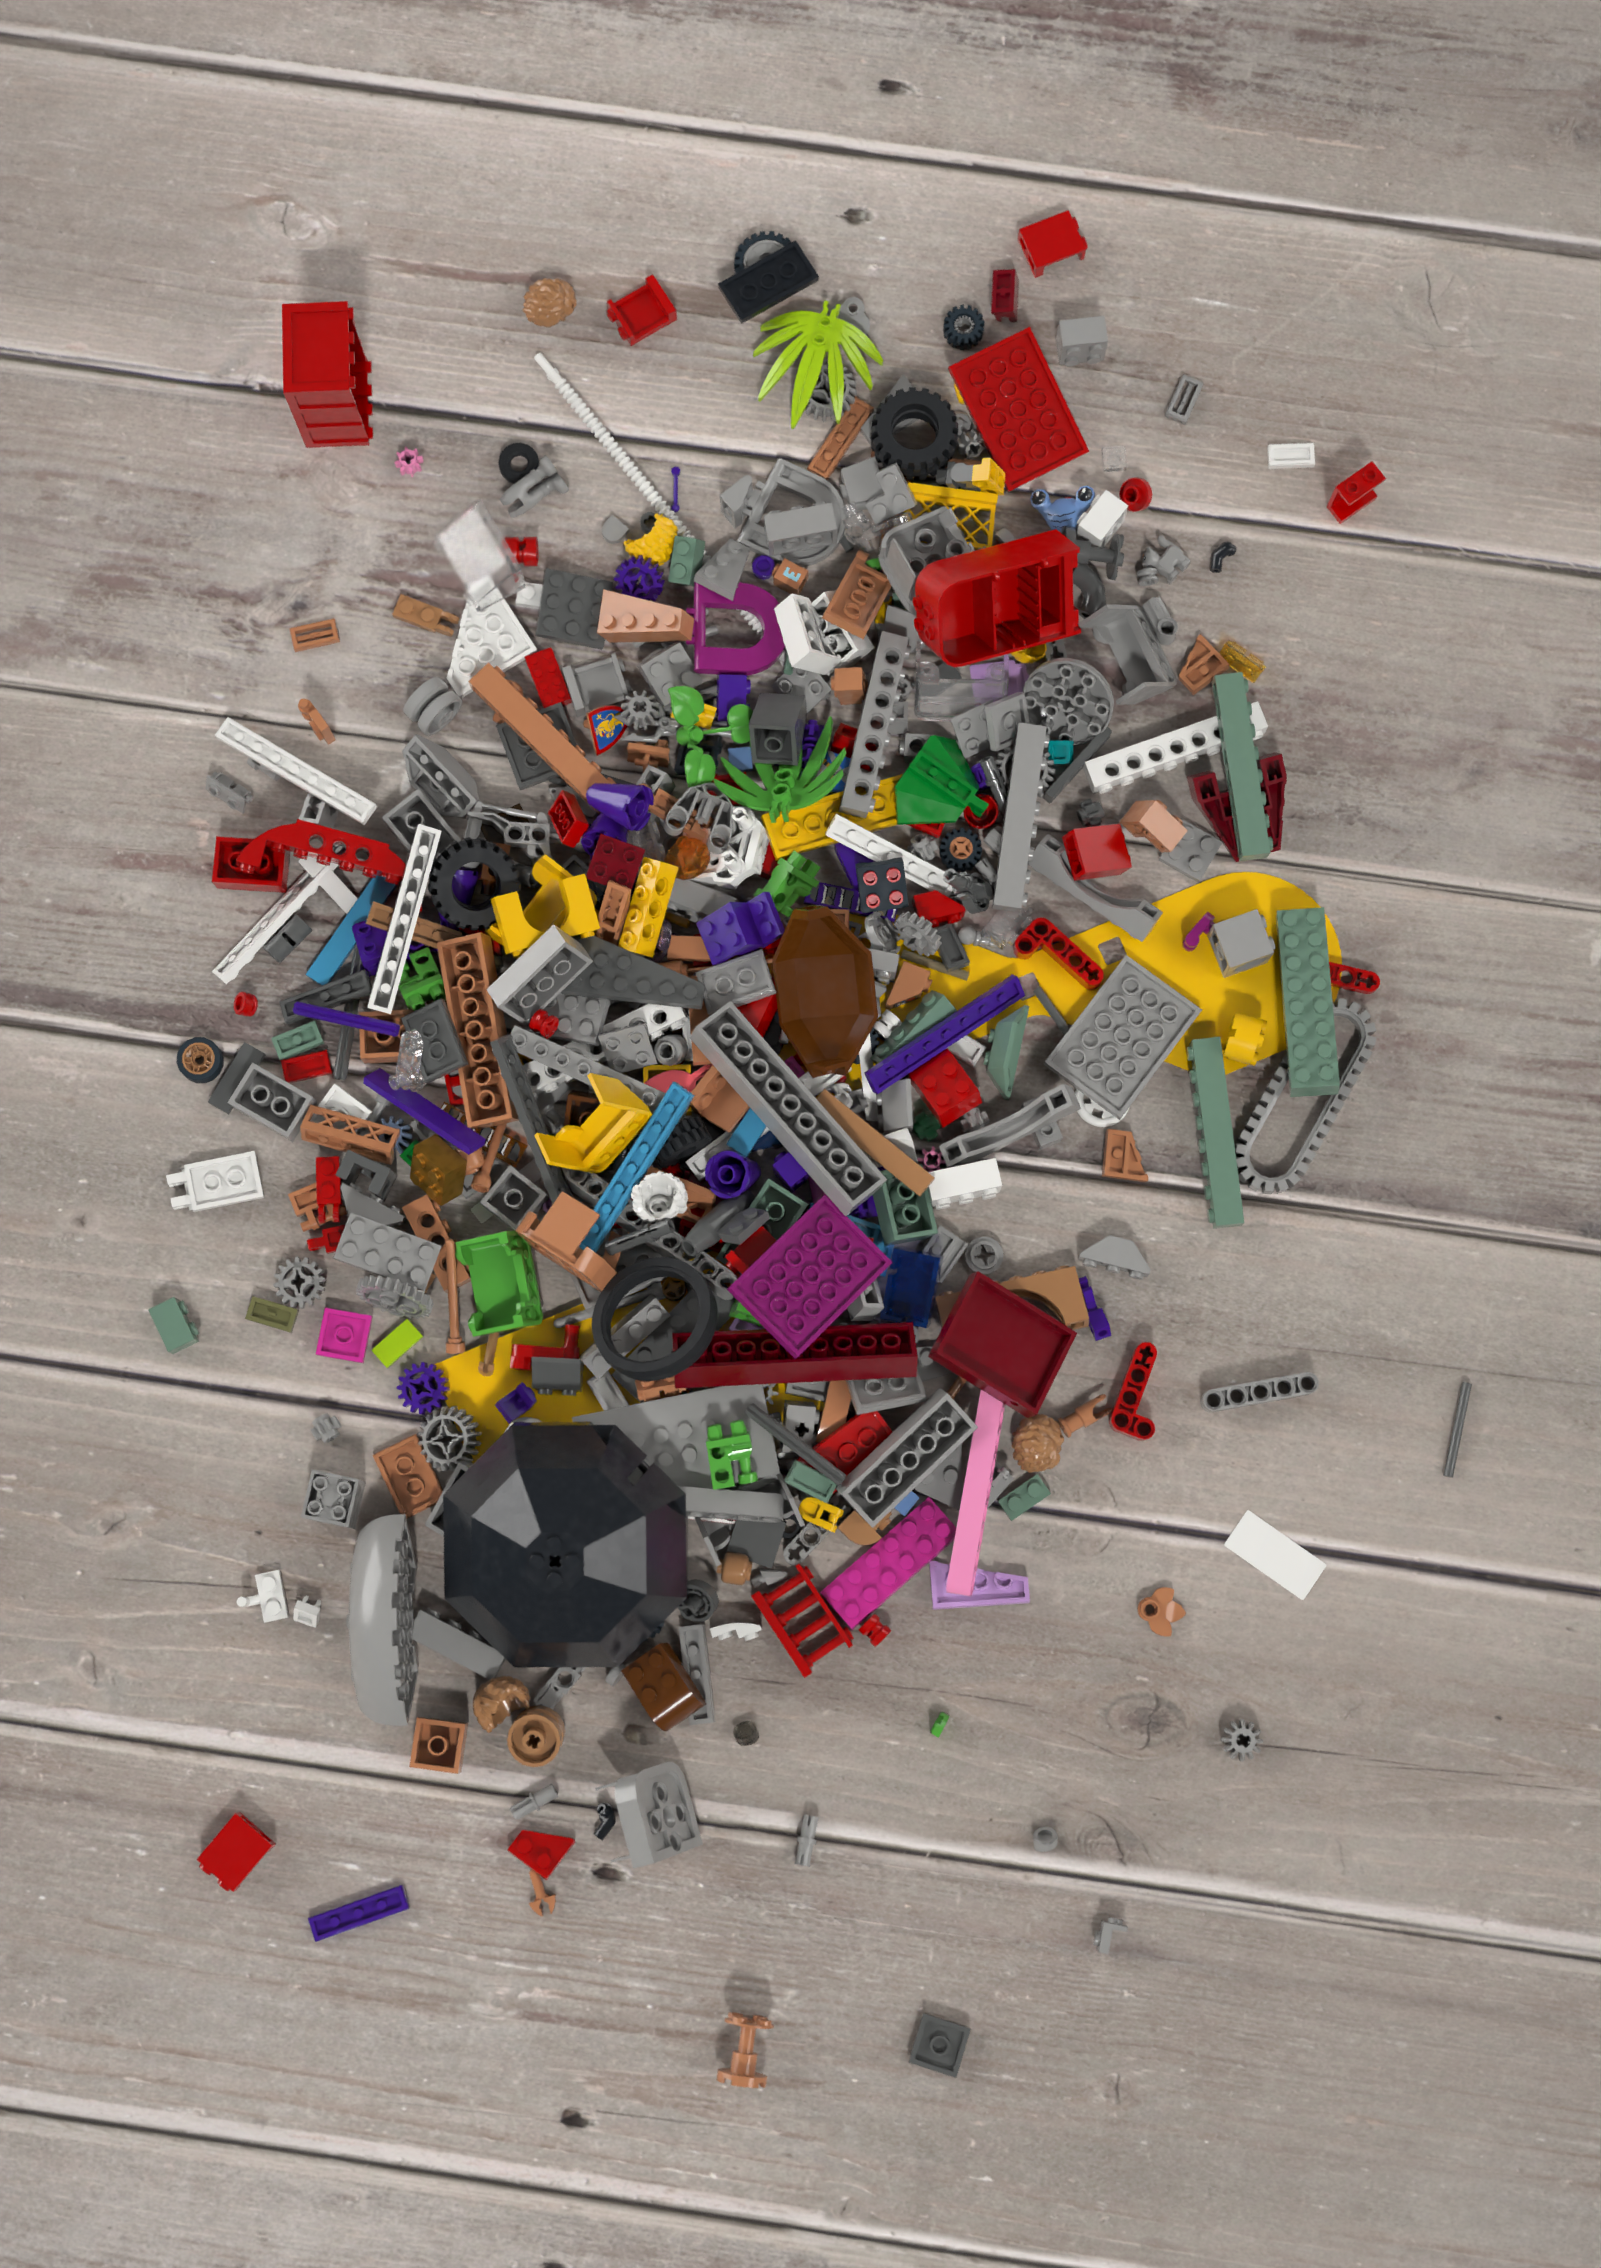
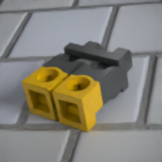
(983, 477)

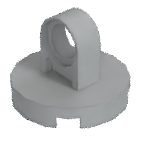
(880, 933)

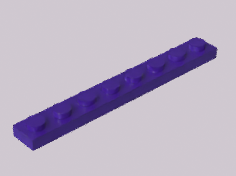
(944, 1034)

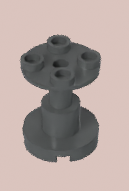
(1111, 556)

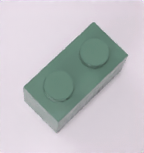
(686, 560)
(174, 1325)

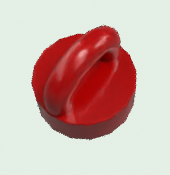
(245, 1004)

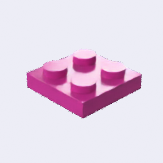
(344, 1335)

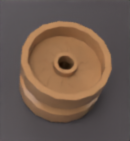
(548, 1737)

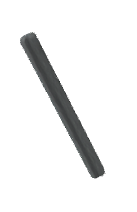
(347, 1032)

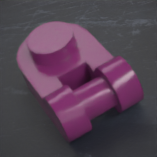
(1203, 925)

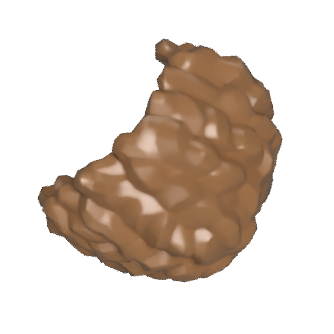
(549, 302)
(1037, 1443)
(499, 1699)

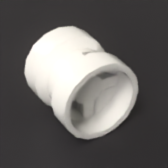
(886, 1025)

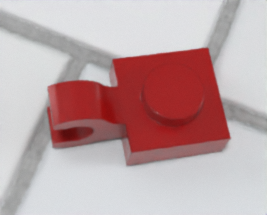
(329, 1240)

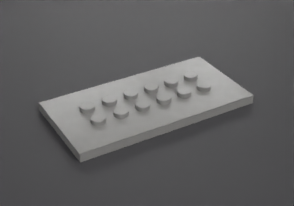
(676, 1431)

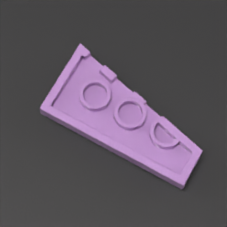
(988, 1590)

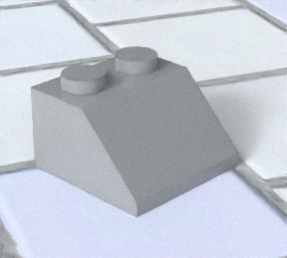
(896, 1107)

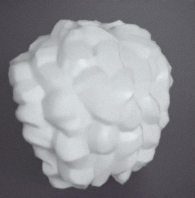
(659, 1197)

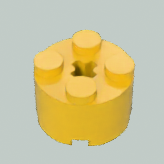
(1244, 1039)

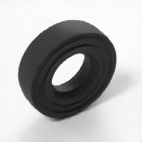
(512, 451)

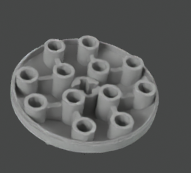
(1069, 700)

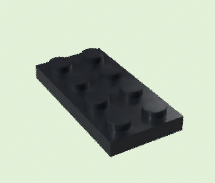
(768, 282)

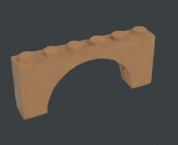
(1055, 1289)

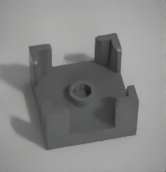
(354, 1164)

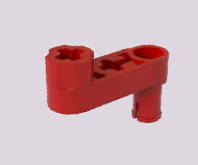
(522, 1354)

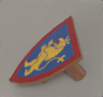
(604, 728)

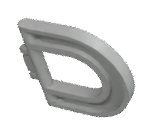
(804, 485)

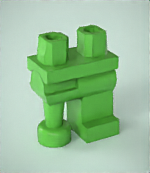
(790, 881)
(424, 985)
(726, 1449)

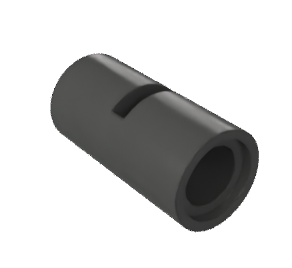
(287, 939)

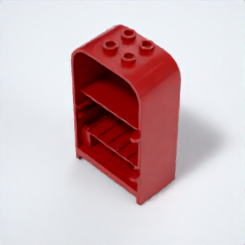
(998, 599)

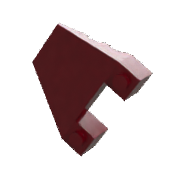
(1217, 808)

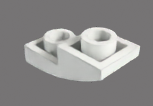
(745, 1630)

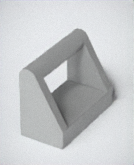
(735, 499)

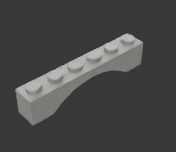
(1132, 915)
(984, 1141)

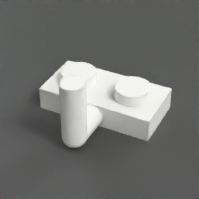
(270, 1597)

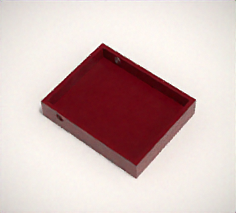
(1002, 1344)

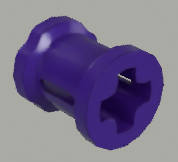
(980, 777)

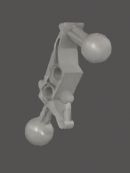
(503, 826)

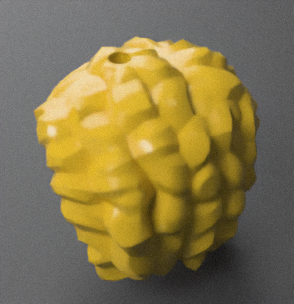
(657, 543)

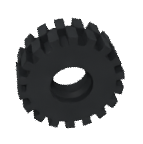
(684, 1142)

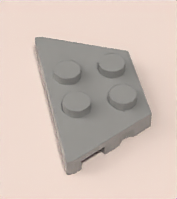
(945, 1481)

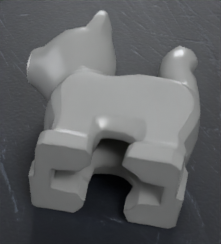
(1166, 563)

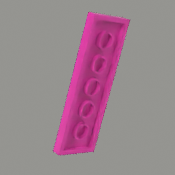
(890, 1563)

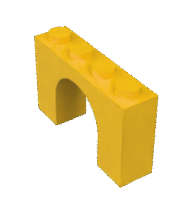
(578, 920)

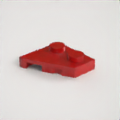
(540, 1851)

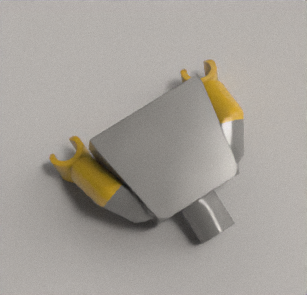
(898, 622)

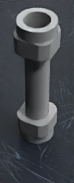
(377, 1112)

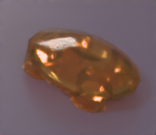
(690, 856)

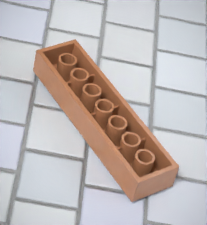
(466, 973)

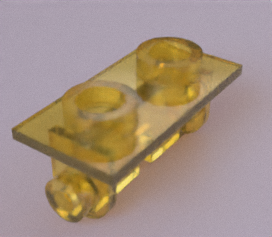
(1250, 665)

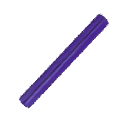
(346, 1019)

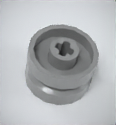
(432, 706)

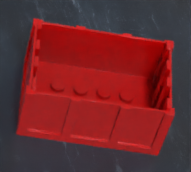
(326, 374)

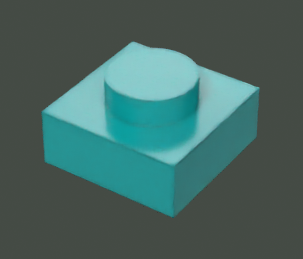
(1061, 751)

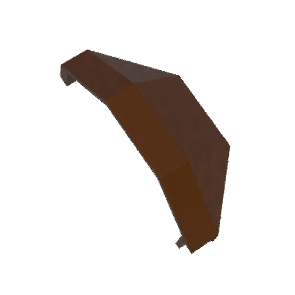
(824, 990)

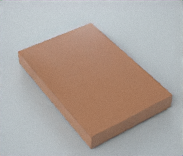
(409, 1476)

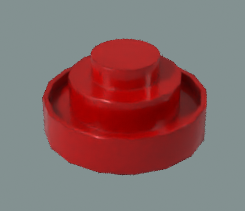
(1136, 494)

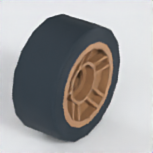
(195, 1049)

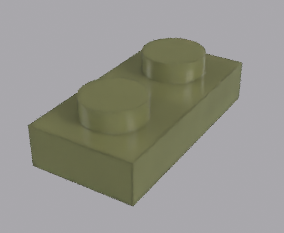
(272, 1314)

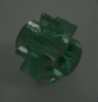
(926, 1126)

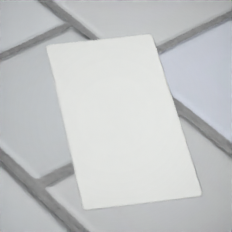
(1275, 1555)

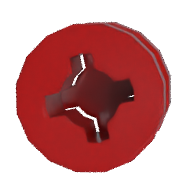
(544, 1023)

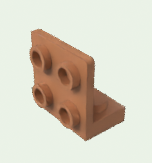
(718, 1101)

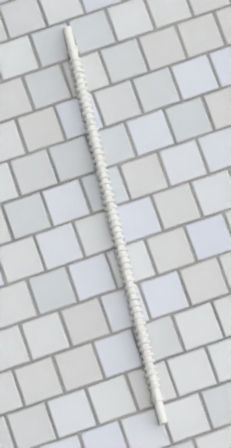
(636, 476)

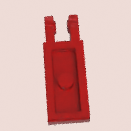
(328, 1187)

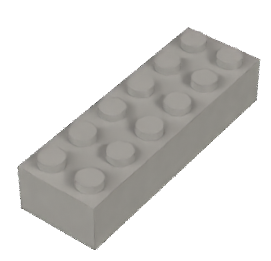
(906, 1457)

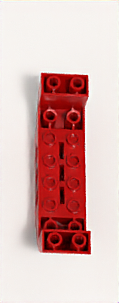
(296, 839)

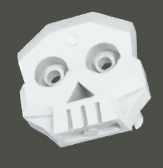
(743, 854)

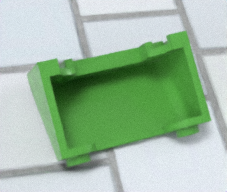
(501, 1282)

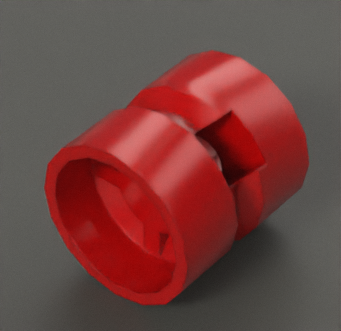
(524, 550)

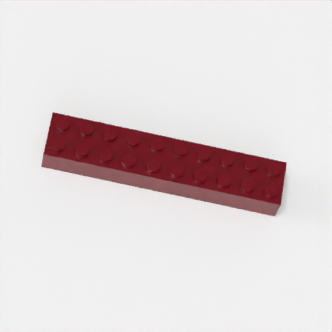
(835, 1355)

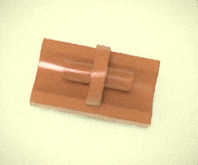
(646, 755)

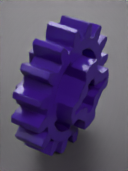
(628, 576)
(426, 1379)

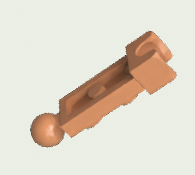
(662, 805)

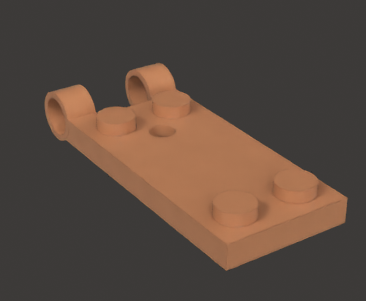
(853, 603)

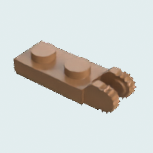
(423, 615)

